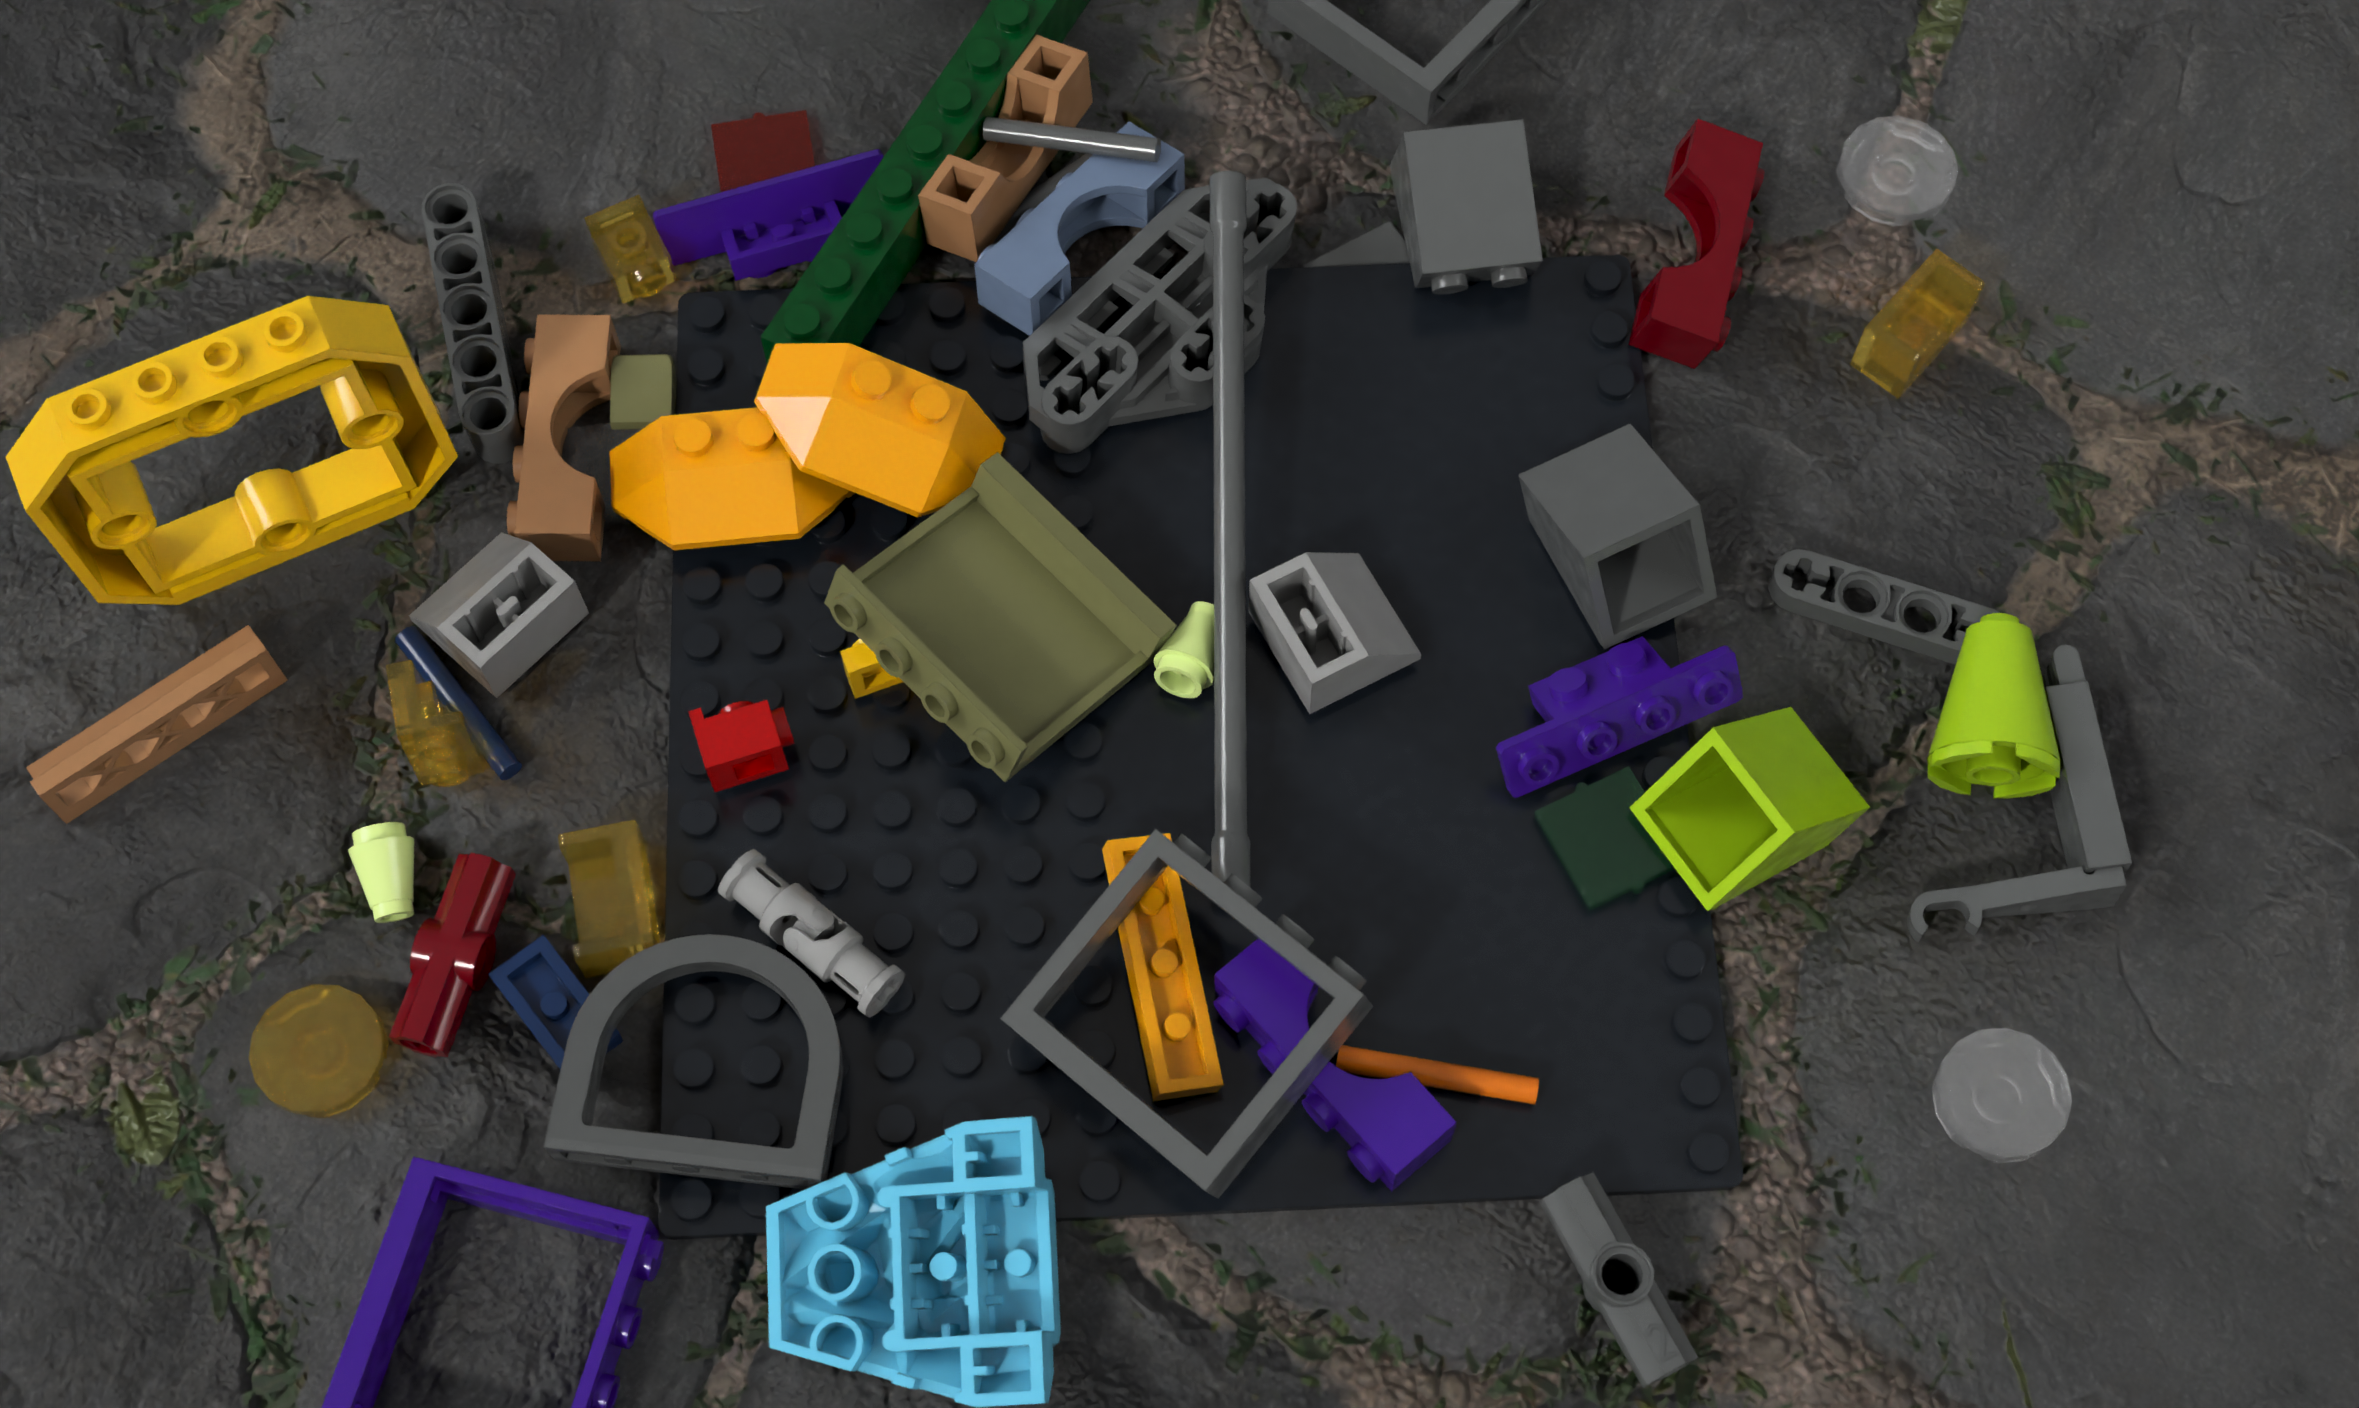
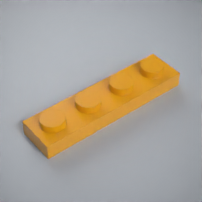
(1166, 983)

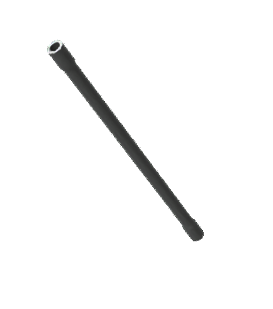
(1228, 223)

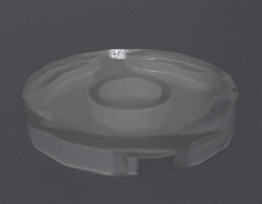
(1897, 170)
(2002, 1095)

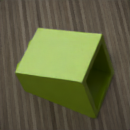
(1747, 805)

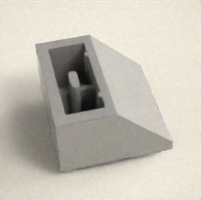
(502, 611)
(1329, 626)

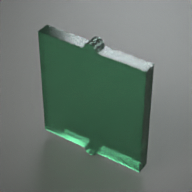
(1603, 839)

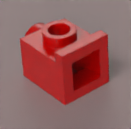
(742, 742)

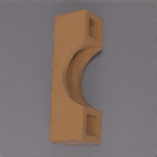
(974, 199)
(569, 375)

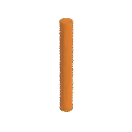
(1439, 1074)

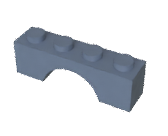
(1027, 270)

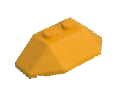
(875, 425)
(716, 482)

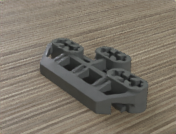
(1160, 346)

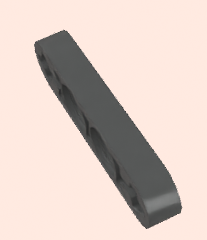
(1891, 598)

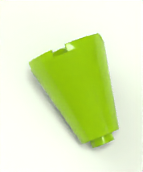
(1996, 716)

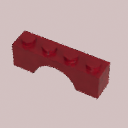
(1712, 184)

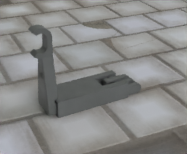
(2085, 817)

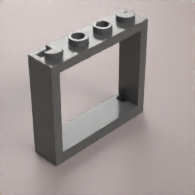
(1392, 73)
(1283, 1089)

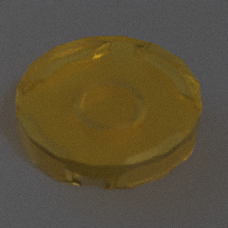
(318, 1050)

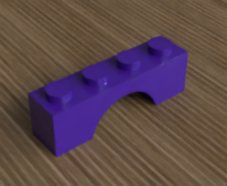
(1386, 1121)

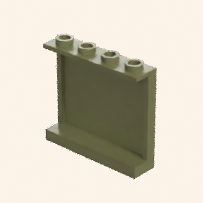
(1001, 618)

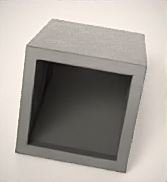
(1467, 205)
(1621, 534)

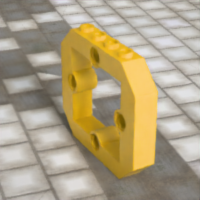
(93, 506)

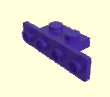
(769, 220)
(1612, 707)

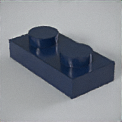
(544, 995)

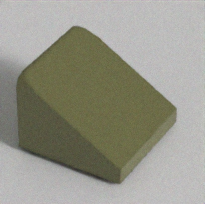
(641, 390)

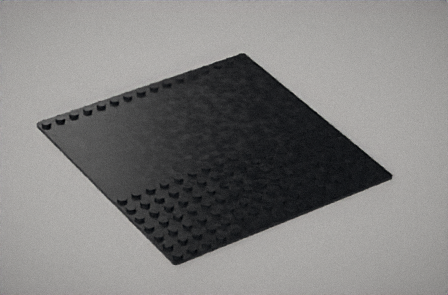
(1370, 824)

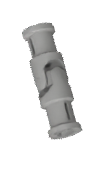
(811, 932)

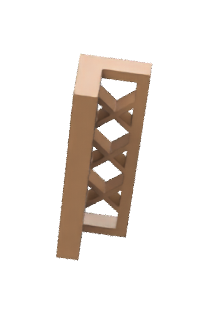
(155, 725)

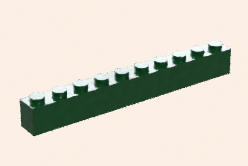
(884, 224)

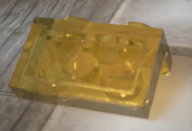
(433, 740)

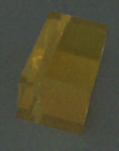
(1917, 323)
(610, 895)

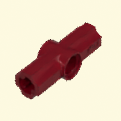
(452, 955)

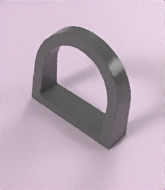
(570, 1127)

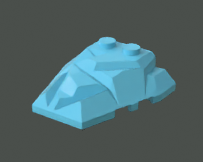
(927, 1267)

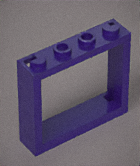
(407, 1247)

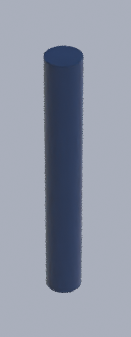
(456, 699)

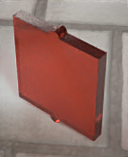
(761, 148)

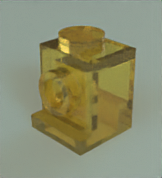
(631, 249)

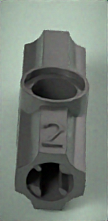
(1639, 1320)

